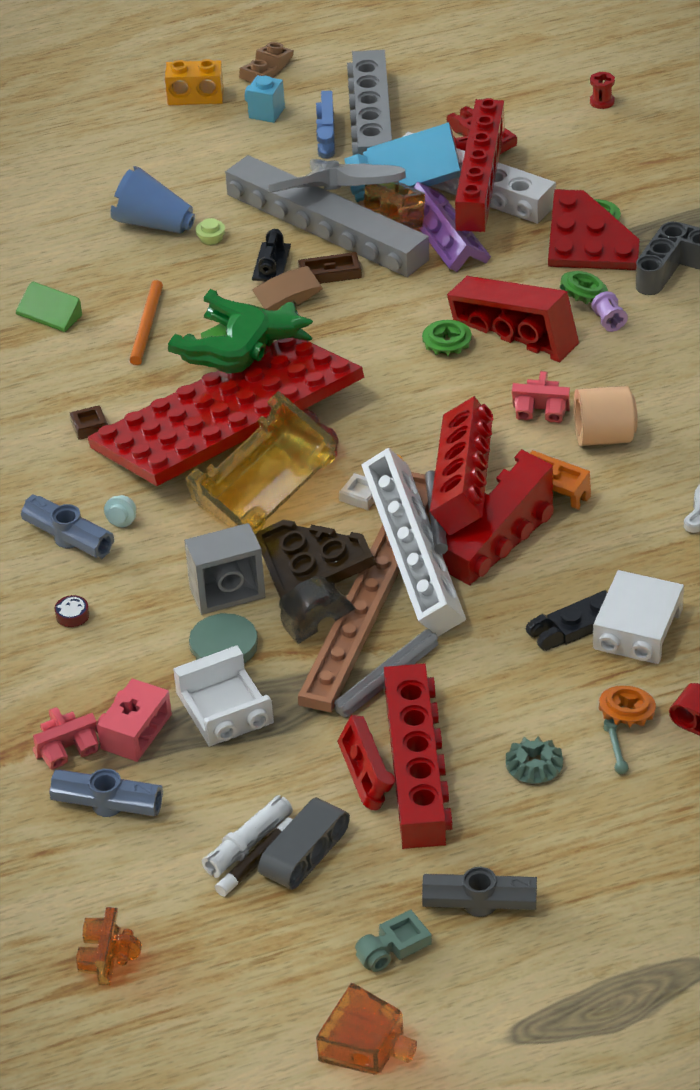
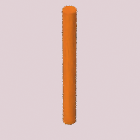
(146, 322)

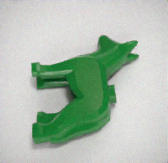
(247, 334)

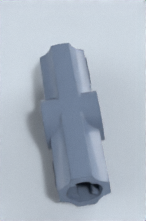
(67, 526)
(106, 792)

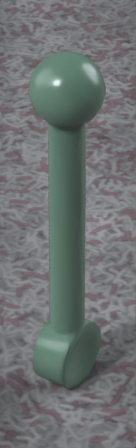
(621, 766)

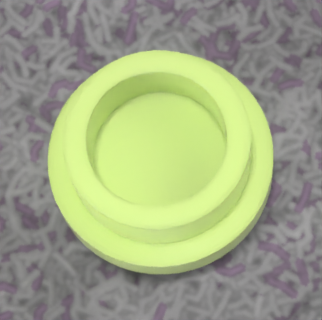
(210, 231)

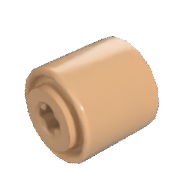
(605, 415)

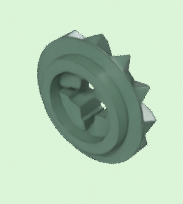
(536, 770)

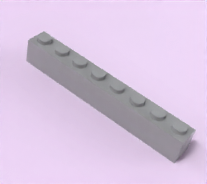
(329, 217)

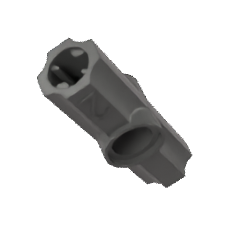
(479, 891)

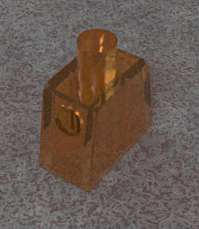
(363, 1033)

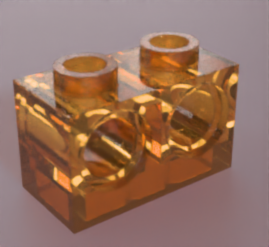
(396, 202)

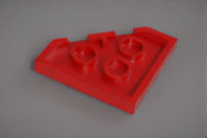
(588, 235)

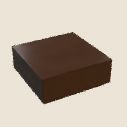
(87, 421)

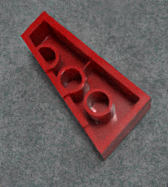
(518, 313)
(509, 516)

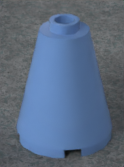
(150, 204)

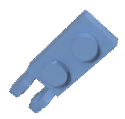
(325, 125)

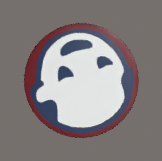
(71, 611)

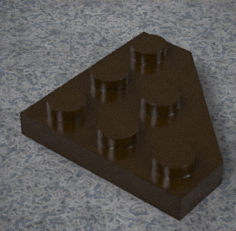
(302, 552)

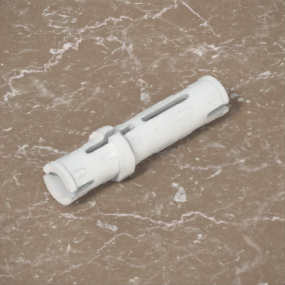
(237, 845)

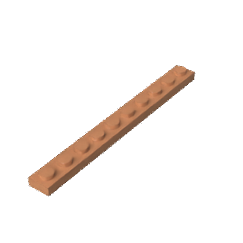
(352, 630)

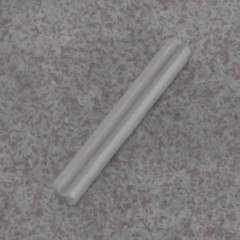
(374, 681)

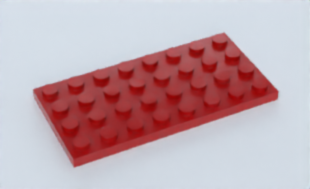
(220, 410)

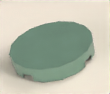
(223, 632)

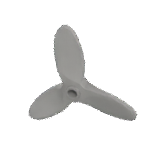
(334, 175)

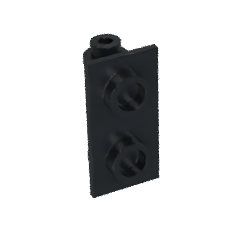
(271, 257)

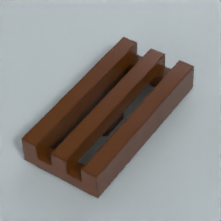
(333, 267)

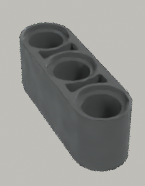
(303, 843)

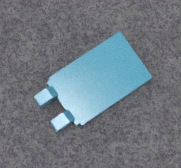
(425, 156)

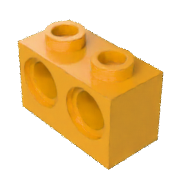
(194, 87)

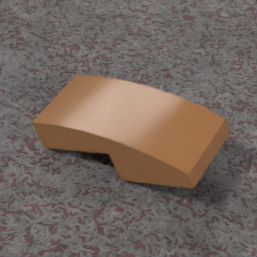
(268, 62)
(289, 286)

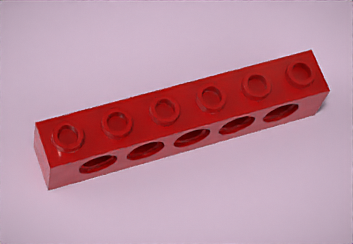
(479, 165)
(462, 465)
(415, 756)

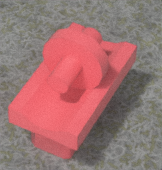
(541, 395)
(64, 732)

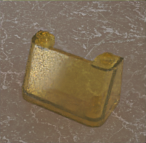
(264, 467)

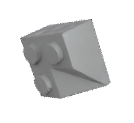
(225, 568)

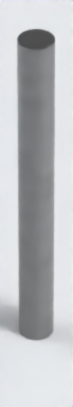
(438, 532)

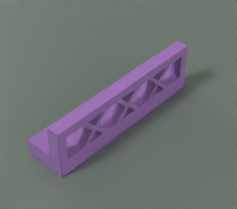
(439, 225)

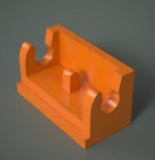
(569, 479)

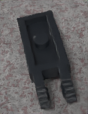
(566, 623)

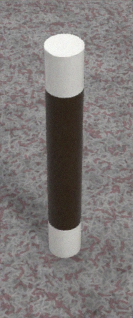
(249, 863)

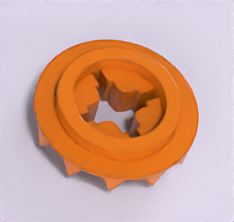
(629, 697)

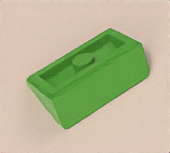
(49, 306)

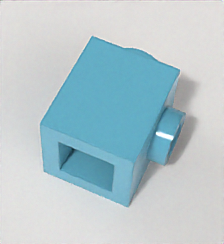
(265, 98)

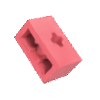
(134, 719)

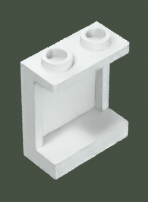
(637, 616)
(222, 696)

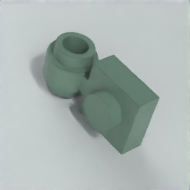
(399, 935)

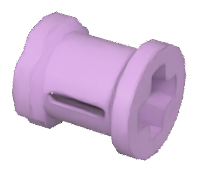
(603, 308)

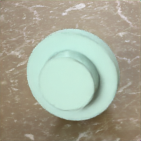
(120, 511)

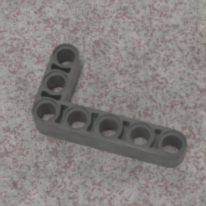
(671, 246)

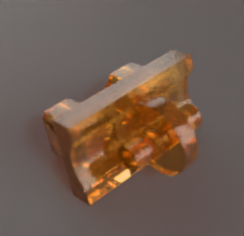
(110, 946)

